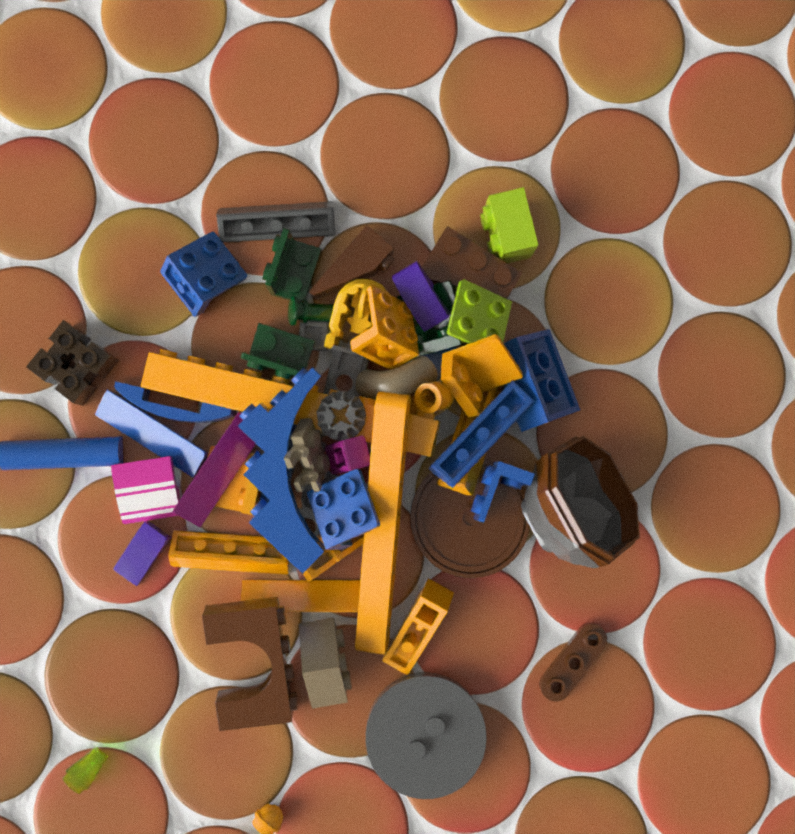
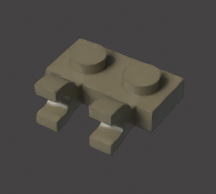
(309, 452)

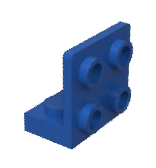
(202, 272)
(511, 477)
(343, 510)

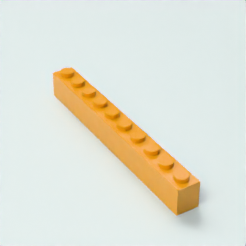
(237, 391)

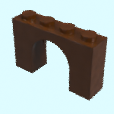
(261, 624)

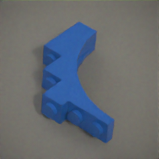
(279, 517)

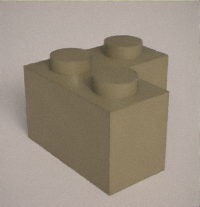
(322, 664)

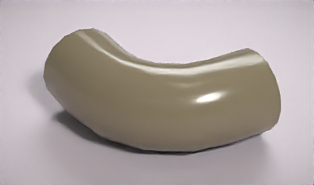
(397, 380)

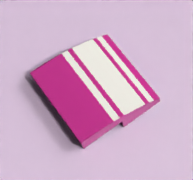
(145, 489)

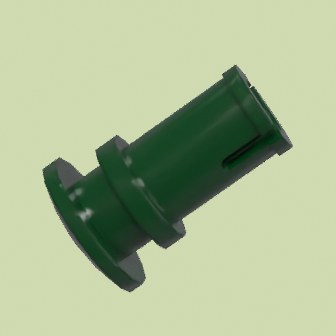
(307, 311)

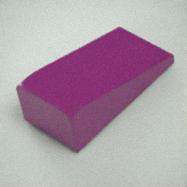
(348, 455)

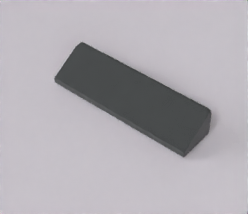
(269, 220)

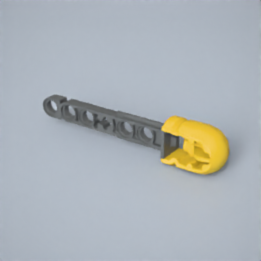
(344, 359)

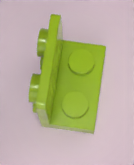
(478, 313)

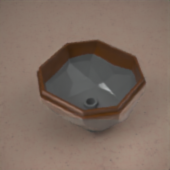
(581, 505)

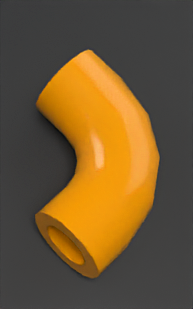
(431, 398)

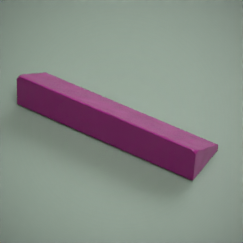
(215, 474)

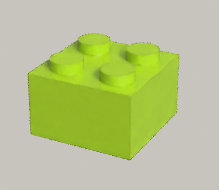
(509, 226)

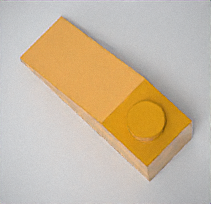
(418, 626)

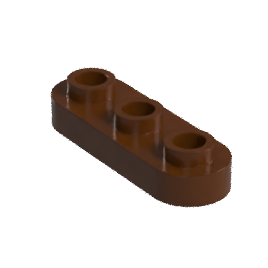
(576, 648)

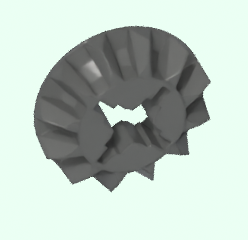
(355, 413)

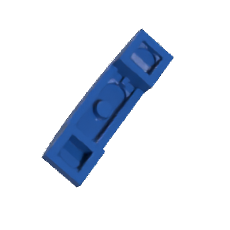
(140, 397)

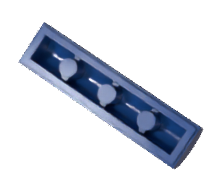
(61, 453)

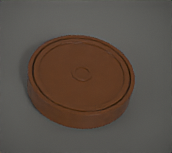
(458, 542)

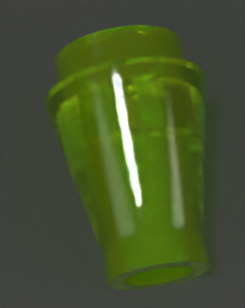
(83, 772)

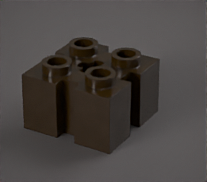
(55, 367)

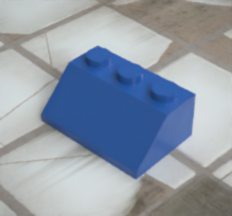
(542, 379)

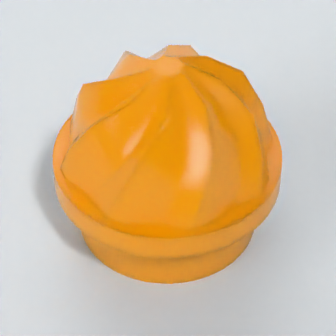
(268, 819)

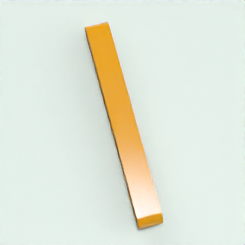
(381, 543)

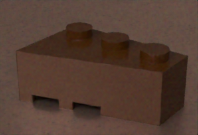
(460, 258)

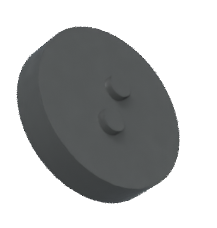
(425, 735)

